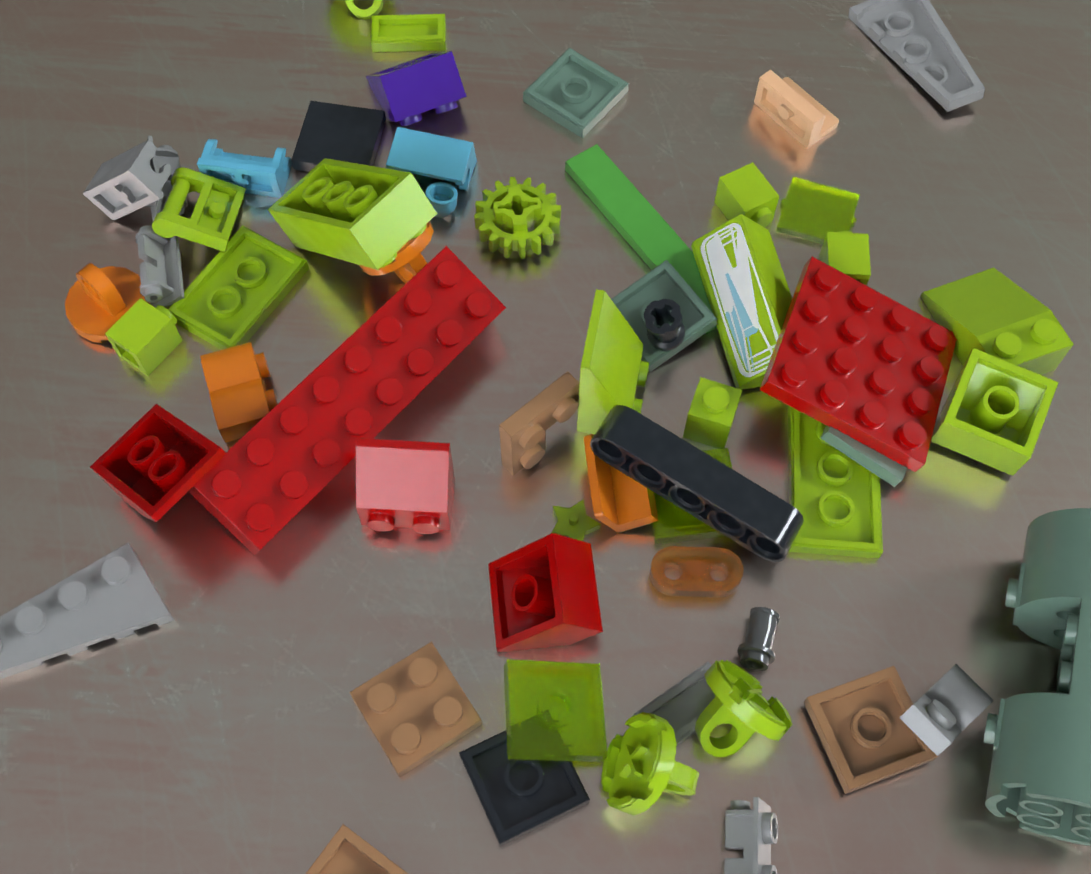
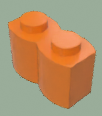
(238, 389)

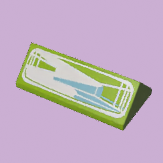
(744, 293)

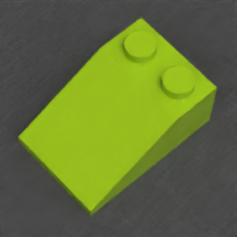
(999, 319)
(609, 365)

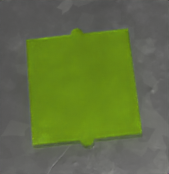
(816, 209)

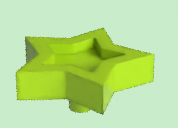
(574, 521)

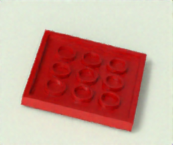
(861, 364)

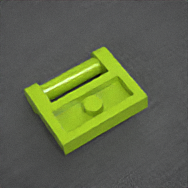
(213, 213)

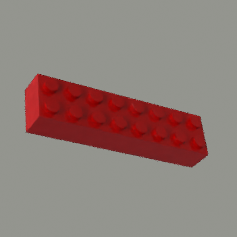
(345, 398)

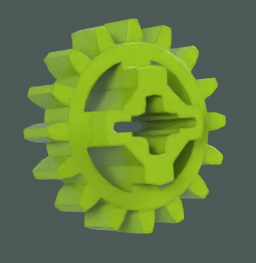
(517, 217)

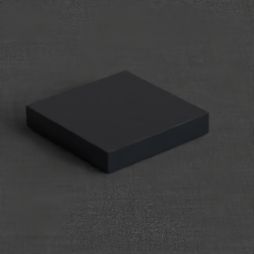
(338, 134)
(520, 792)

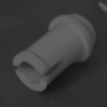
(757, 648)

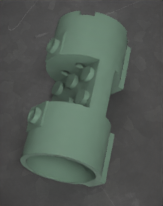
(1043, 737)

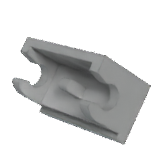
(127, 182)

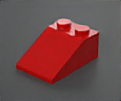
(157, 462)

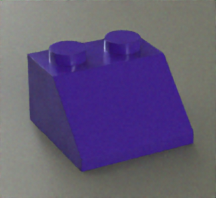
(418, 87)

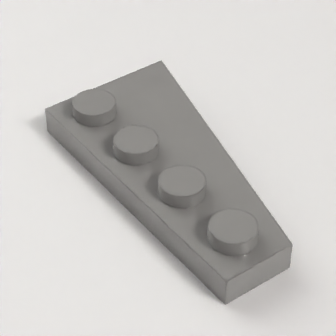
(922, 47)
(84, 609)

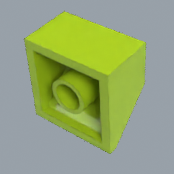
(994, 412)

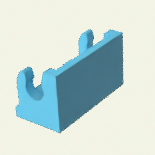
(433, 156)
(255, 173)

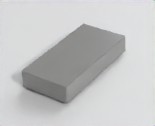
(683, 703)

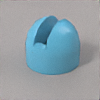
(442, 197)

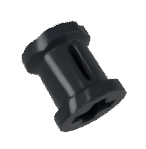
(659, 314)

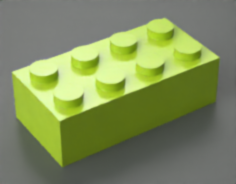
(354, 212)

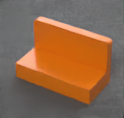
(617, 497)

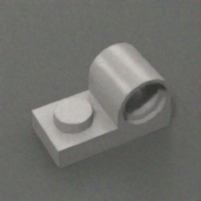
(946, 709)

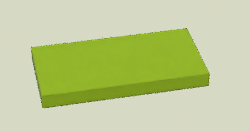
(832, 493)

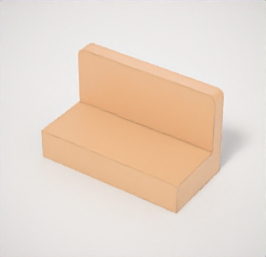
(794, 109)

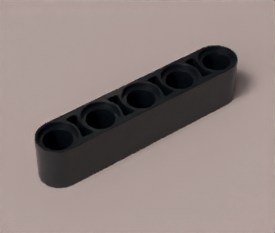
(697, 483)

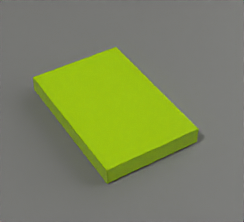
(238, 289)

